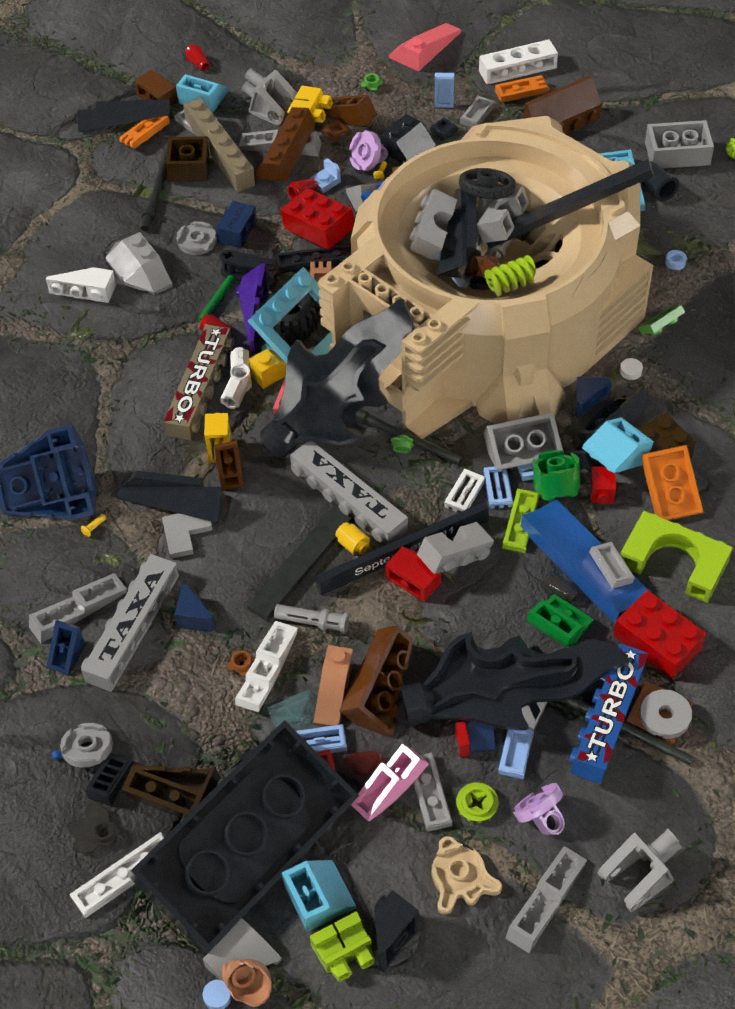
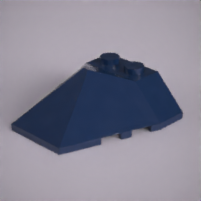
(49, 477)

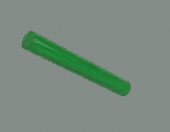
(217, 297)

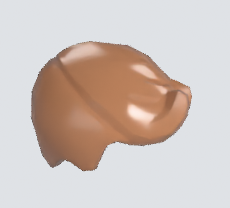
(247, 981)

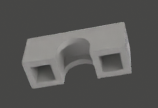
(496, 220)
(428, 237)
(469, 545)

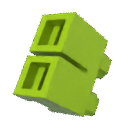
(351, 945)

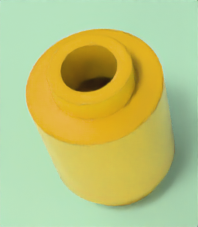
(353, 539)

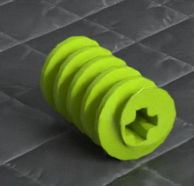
(510, 274)

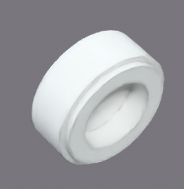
(631, 369)

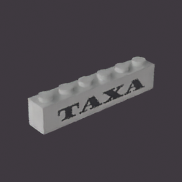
(349, 493)
(130, 622)

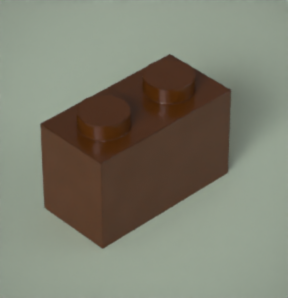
(155, 87)

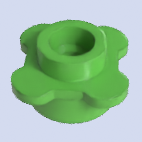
(371, 82)
(402, 443)

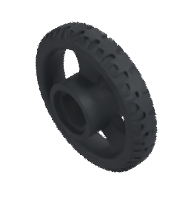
(487, 183)

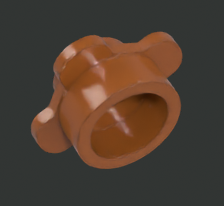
(237, 658)

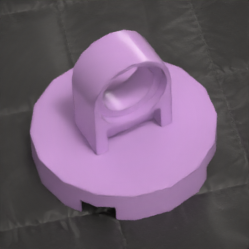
(366, 151)
(539, 807)

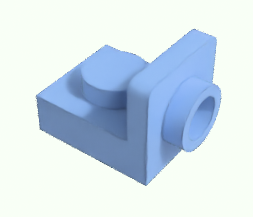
(328, 176)

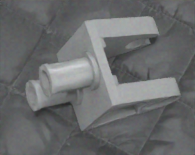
(267, 94)
(631, 851)

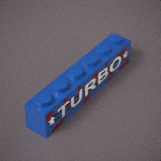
(607, 717)

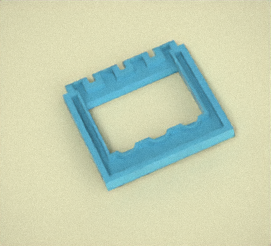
(280, 305)

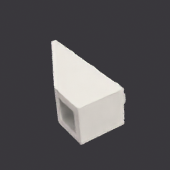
(87, 284)

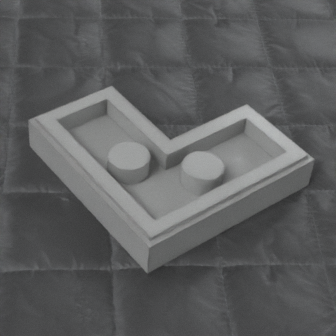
(178, 532)

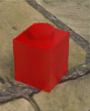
(602, 485)

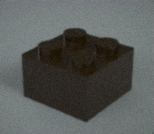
(187, 159)
(667, 434)

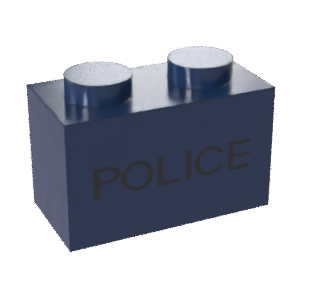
(236, 224)

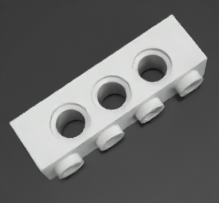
(518, 61)

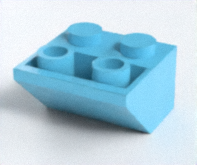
(192, 88)
(618, 445)
(317, 892)

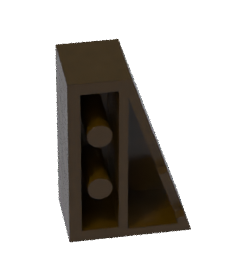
(170, 789)

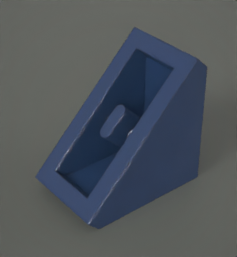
(590, 392)
(192, 613)
(65, 647)

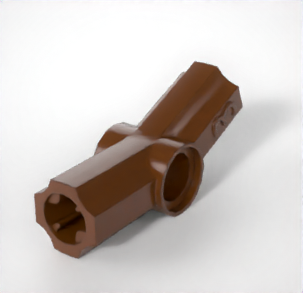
(479, 265)

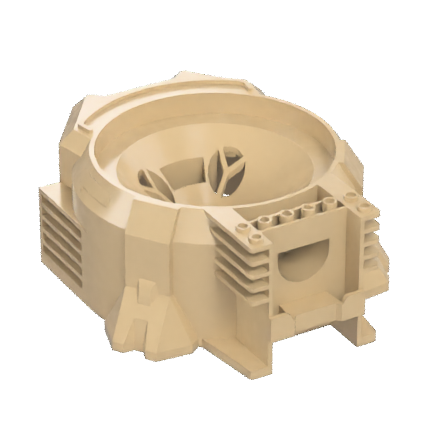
(468, 343)

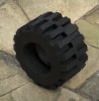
(298, 321)

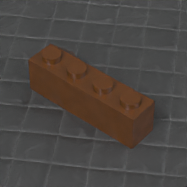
(287, 146)
(376, 687)

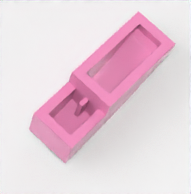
(389, 782)

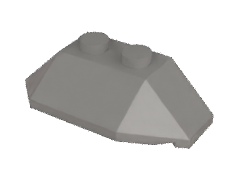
(139, 265)

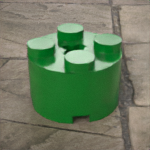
(556, 474)

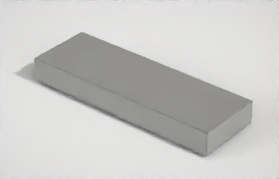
(432, 797)

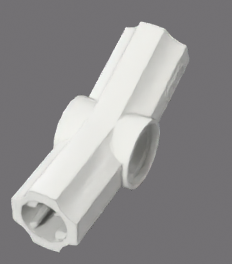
(240, 378)

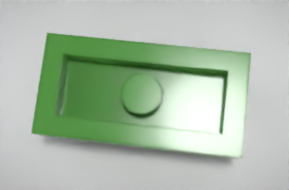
(666, 317)

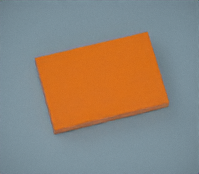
(672, 483)

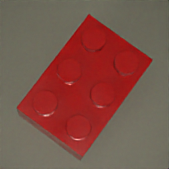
(317, 218)
(661, 632)

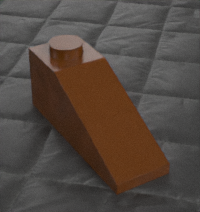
(352, 110)
(228, 465)

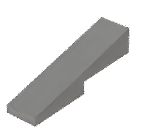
(263, 140)
(81, 604)
(545, 899)

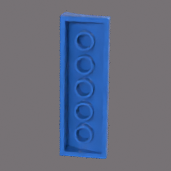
(568, 547)

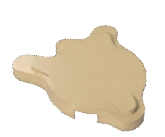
(460, 874)

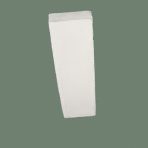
(267, 666)

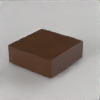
(335, 130)

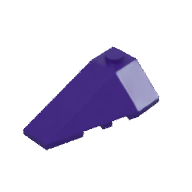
(252, 294)

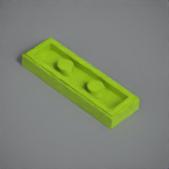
(515, 537)

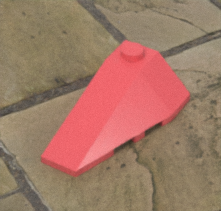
(425, 46)

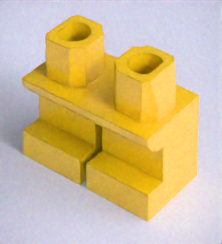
(314, 100)

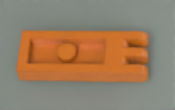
(521, 88)
(143, 131)

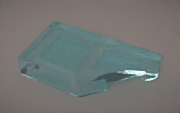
(289, 709)

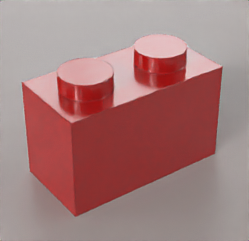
(412, 574)

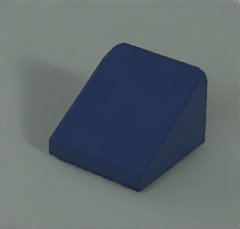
(480, 737)

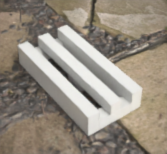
(457, 505)

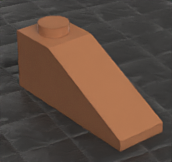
(333, 685)

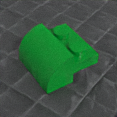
(559, 620)

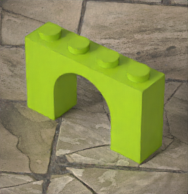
(655, 533)

